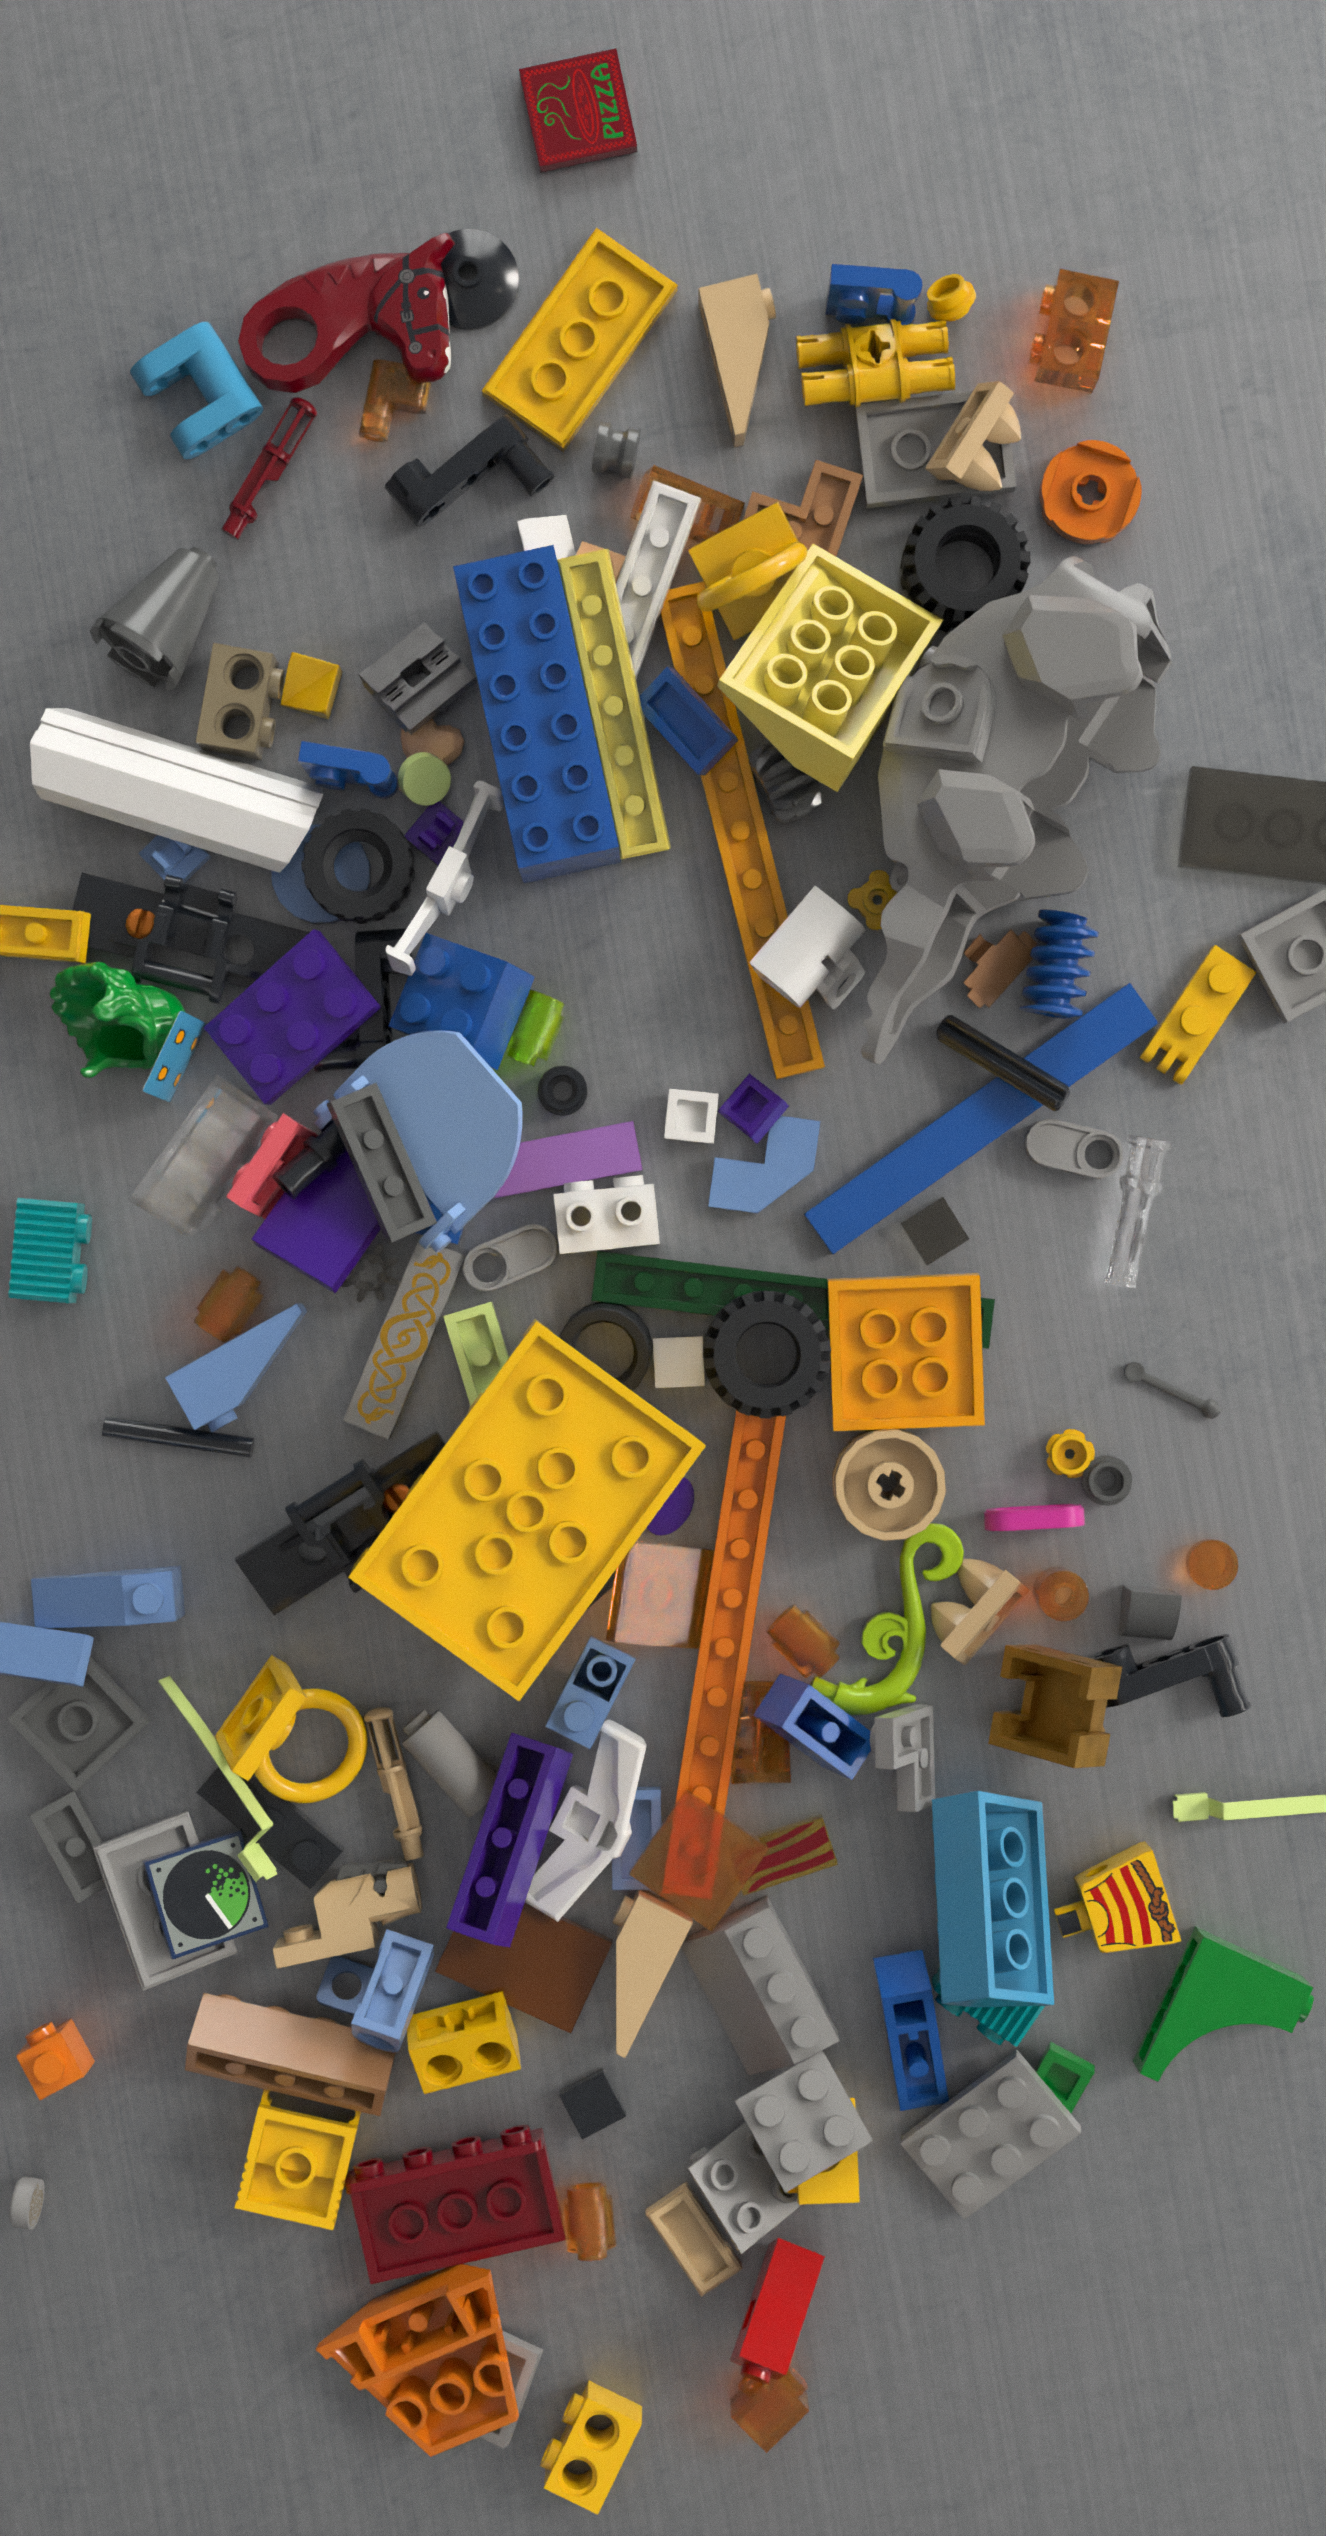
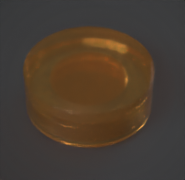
(1212, 1564)

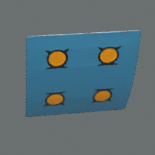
(174, 1056)

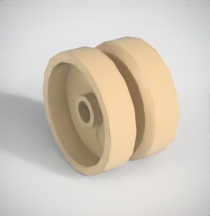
(909, 1504)

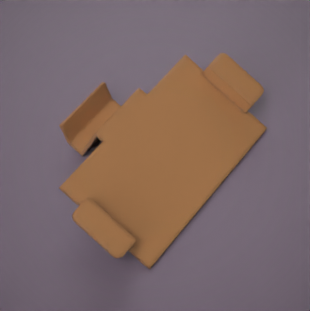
(996, 965)

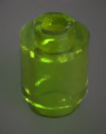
(536, 1029)

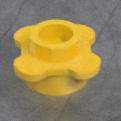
(862, 898)

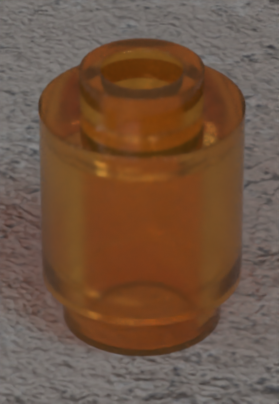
(229, 1303)
(1047, 1585)
(804, 1642)
(589, 2221)

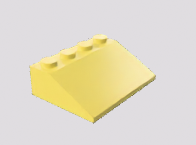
(827, 664)

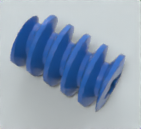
(1059, 964)

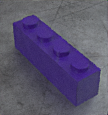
(510, 1841)

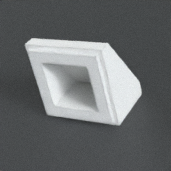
(545, 532)

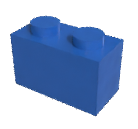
(815, 1726)

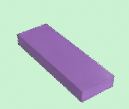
(573, 1158)

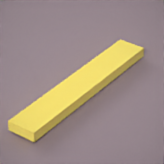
(614, 703)

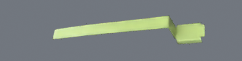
(1199, 1807)
(253, 1855)

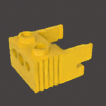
(296, 2165)

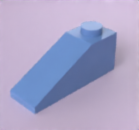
(229, 1374)
(109, 1598)

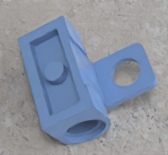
(386, 1993)

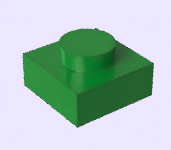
(1064, 2074)

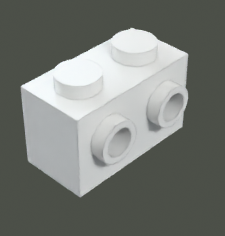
(606, 1217)

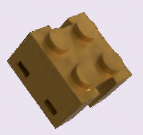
(1059, 1708)

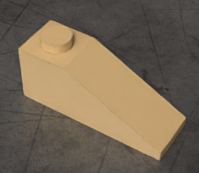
(737, 333)
(646, 1947)

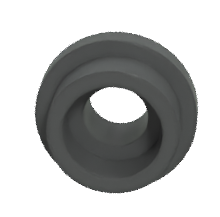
(1121, 1485)

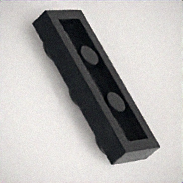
(292, 1839)

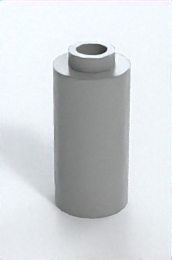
(449, 1761)

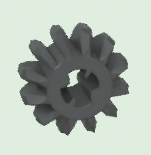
(783, 787)

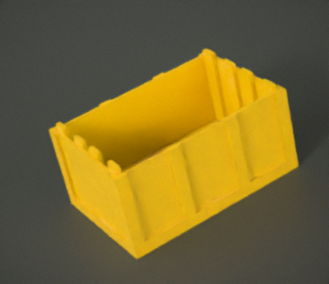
(527, 1511)

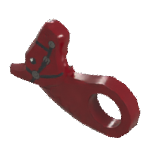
(381, 292)

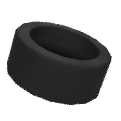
(625, 1319)

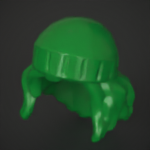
(113, 1016)

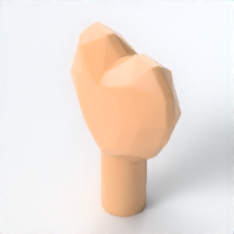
(442, 741)

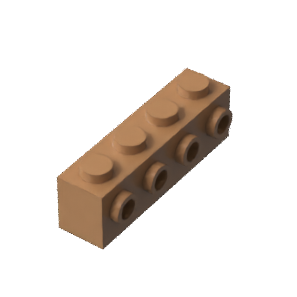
(287, 2054)

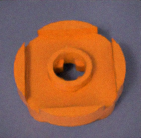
(1116, 480)

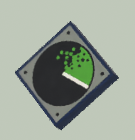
(204, 1894)

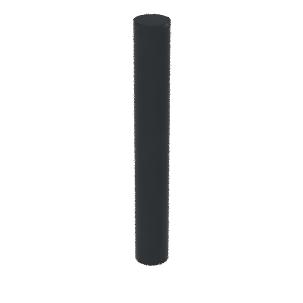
(178, 1437)

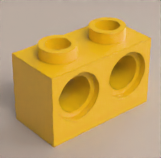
(463, 2043)
(600, 2449)

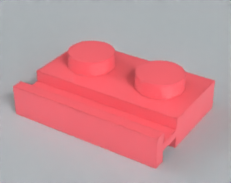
(253, 1183)

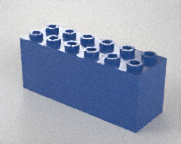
(537, 714)

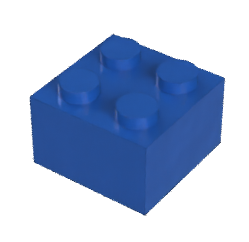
(463, 994)

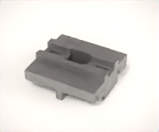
(417, 653)

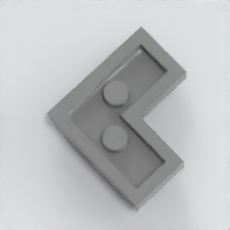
(906, 1743)

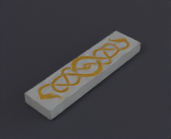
(404, 1340)

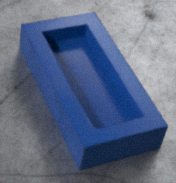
(686, 721)

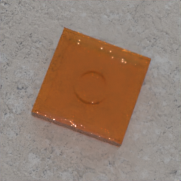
(660, 1595)
(699, 1860)

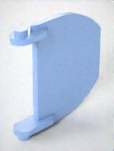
(451, 1117)

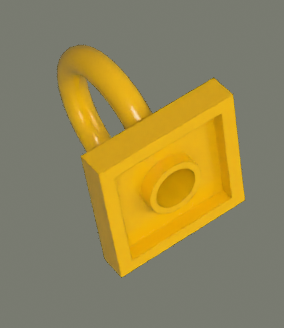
(747, 567)
(264, 1722)

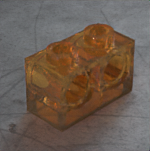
(1083, 332)

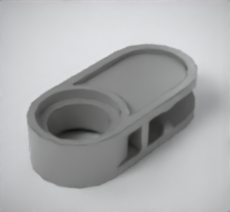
(1063, 1147)
(520, 1254)

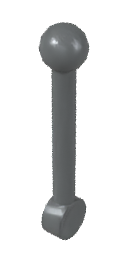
(1136, 1372)

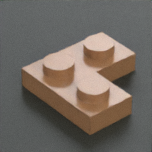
(823, 509)

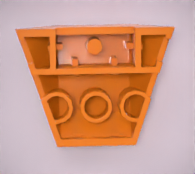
(432, 2357)

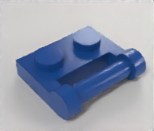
(856, 295)
(337, 766)

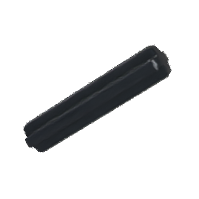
(1002, 1062)

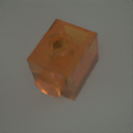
(770, 2409)

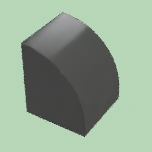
(1149, 1612)

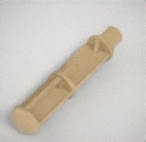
(395, 1781)

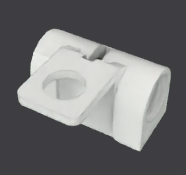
(812, 952)

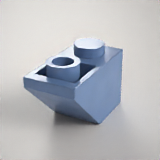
(590, 1692)

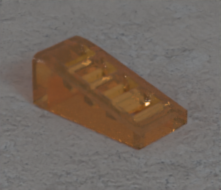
(711, 498)
(751, 1761)

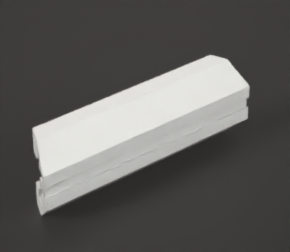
(171, 788)

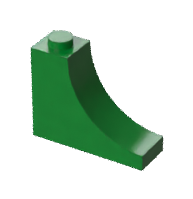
(1219, 1988)

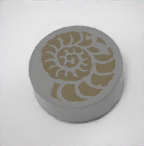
(26, 2202)

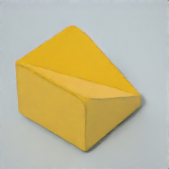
(311, 685)

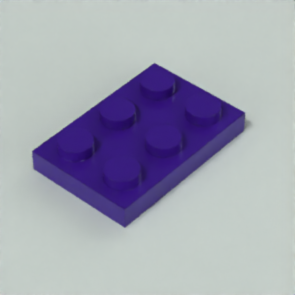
(292, 1017)

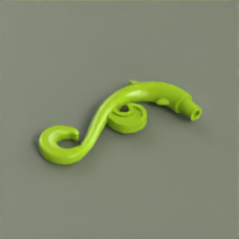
(891, 1691)

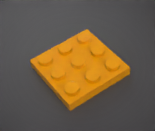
(906, 1352)

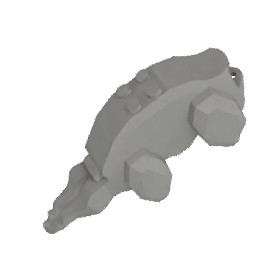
(969, 837)

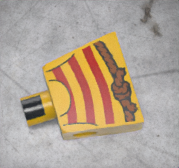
(1121, 1903)

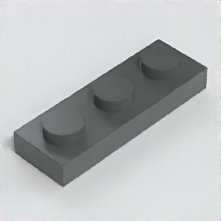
(381, 1163)

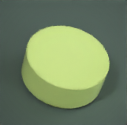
(424, 778)

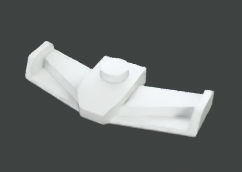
(450, 881)
(591, 1823)

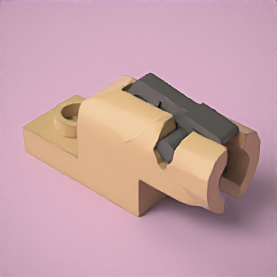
(350, 1911)

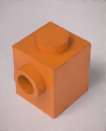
(54, 2057)

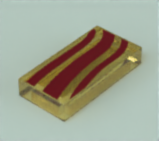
(792, 1854)

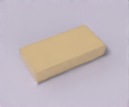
(693, 2239)

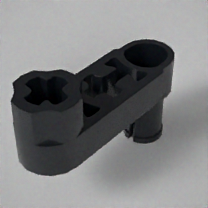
(428, 494)
(373, 972)
(1210, 1658)

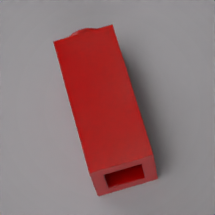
(776, 2311)

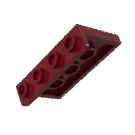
(455, 2204)

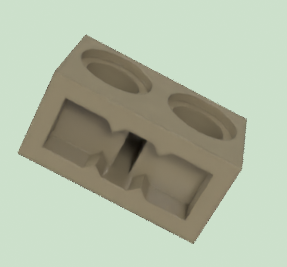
(225, 701)

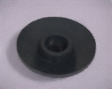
(493, 290)

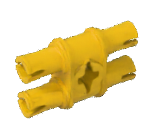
(875, 363)

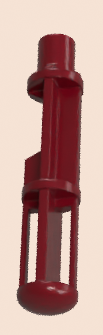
(267, 467)

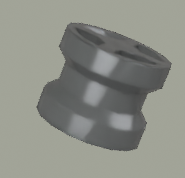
(616, 449)

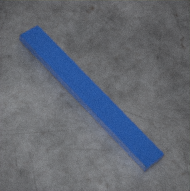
(976, 1121)

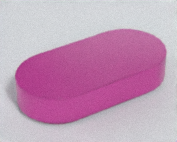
(1034, 1517)

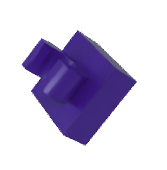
(435, 831)

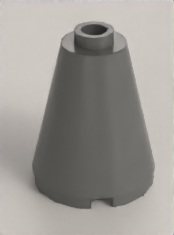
(160, 618)

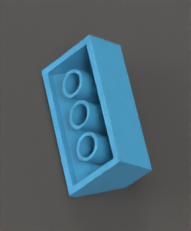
(992, 1901)

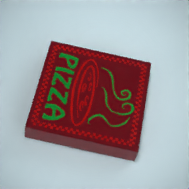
(578, 110)

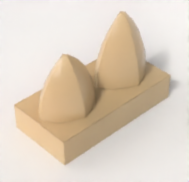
(961, 452)
(994, 1598)

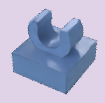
(174, 857)

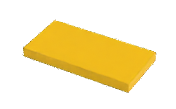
(579, 339)

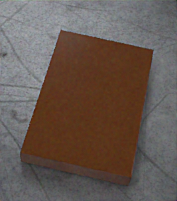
(541, 1973)

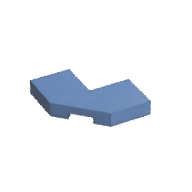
(754, 1186)

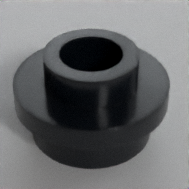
(557, 1075)

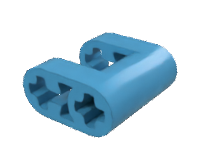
(229, 396)

